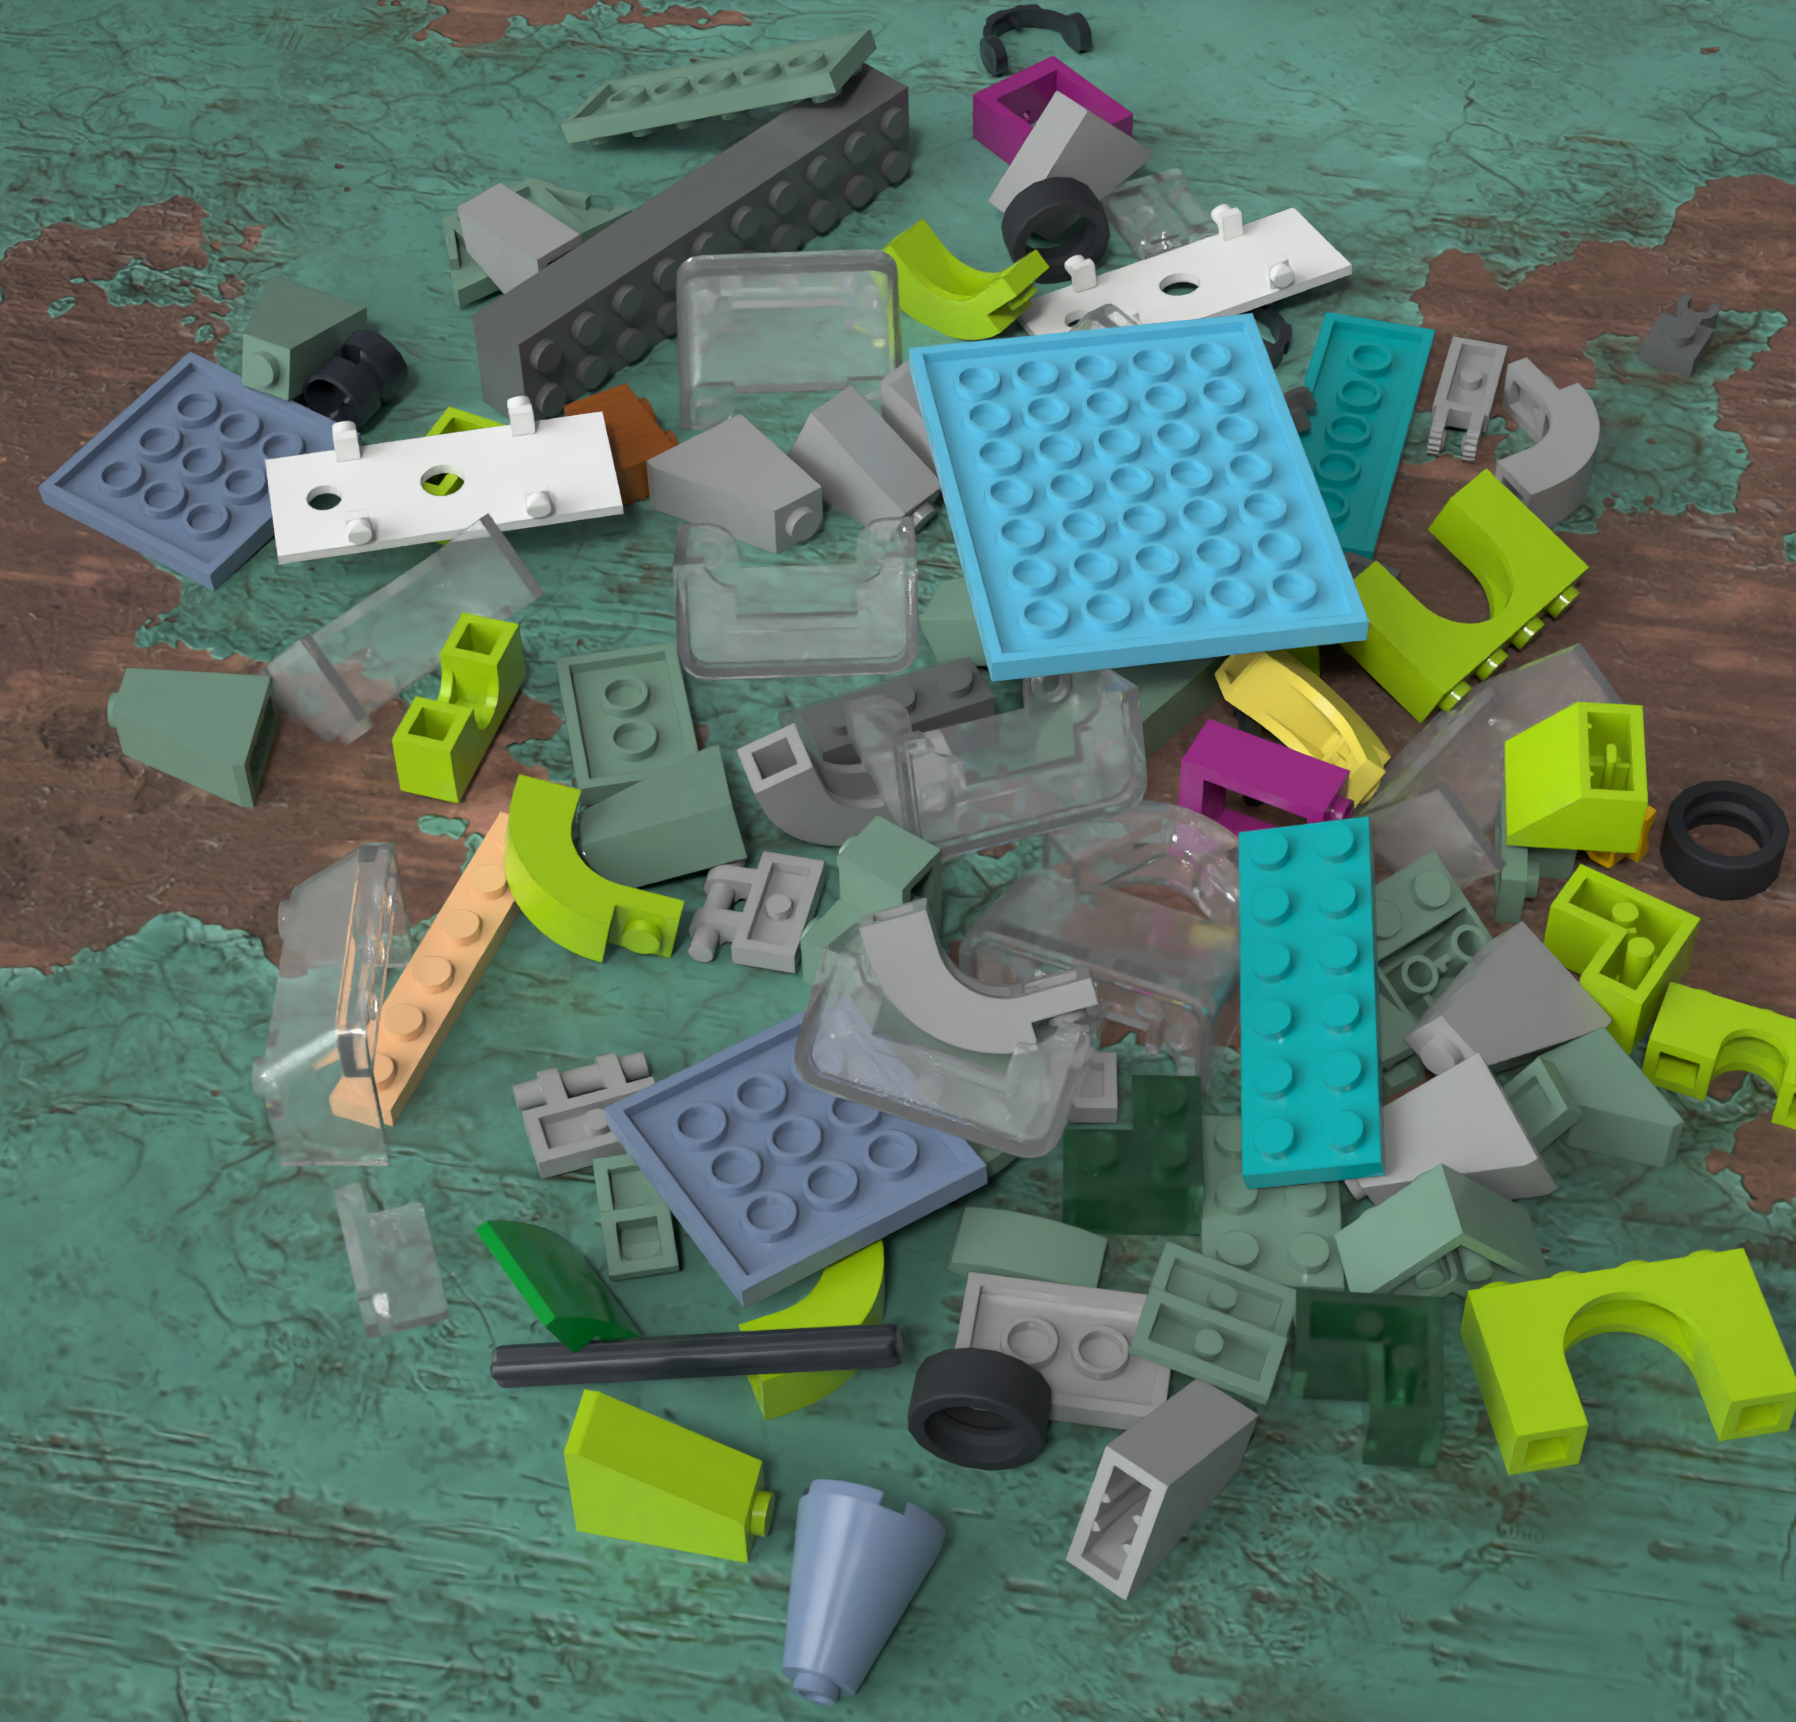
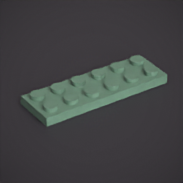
(720, 87)

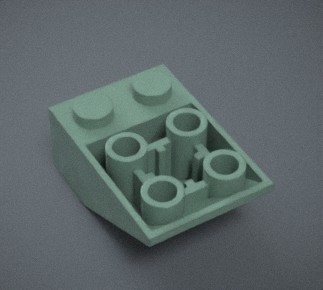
(1423, 934)

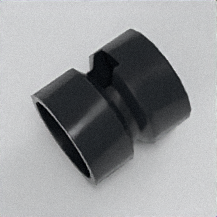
(356, 379)

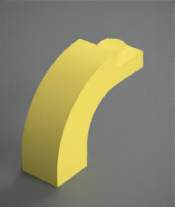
(1305, 715)

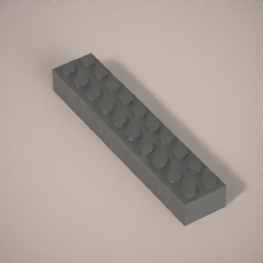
(619, 288)

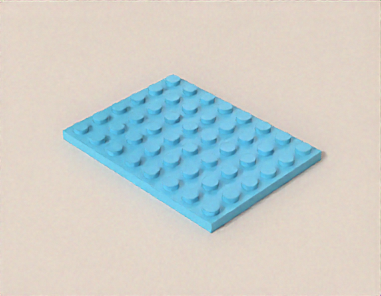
(1131, 498)

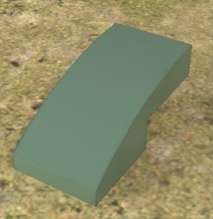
(633, 1221)
(1025, 1248)

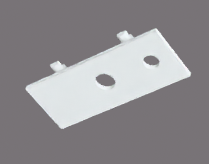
(1232, 270)
(514, 472)

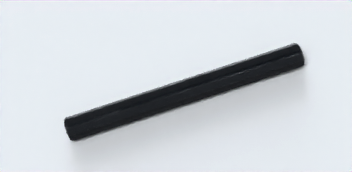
(699, 1355)

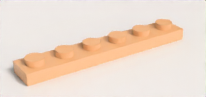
(443, 973)

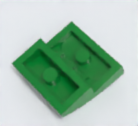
(557, 1283)

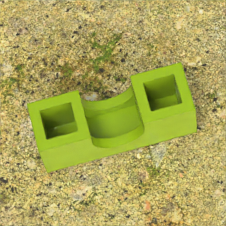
(447, 738)
(1710, 1035)

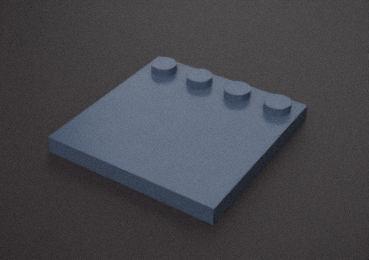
(188, 470)
(779, 1172)

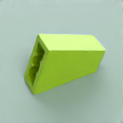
(662, 1483)

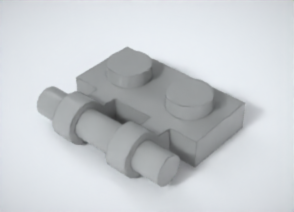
(777, 910)
(575, 1130)

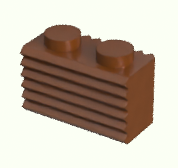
(631, 435)

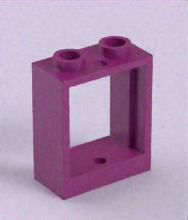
(1010, 106)
(1261, 770)

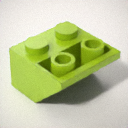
(1578, 780)

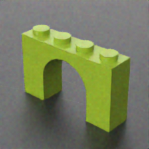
(1524, 576)
(1695, 1305)

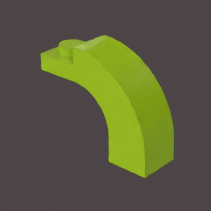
(953, 296)
(564, 894)
(846, 1294)

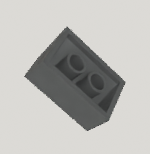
(932, 695)

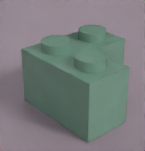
(876, 872)
(1440, 1240)

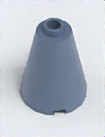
(850, 1584)

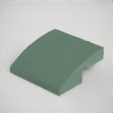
(1214, 1323)

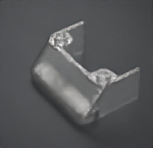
(397, 633)
(1450, 776)
(327, 1010)

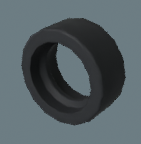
(1049, 199)
(1732, 806)
(985, 1380)

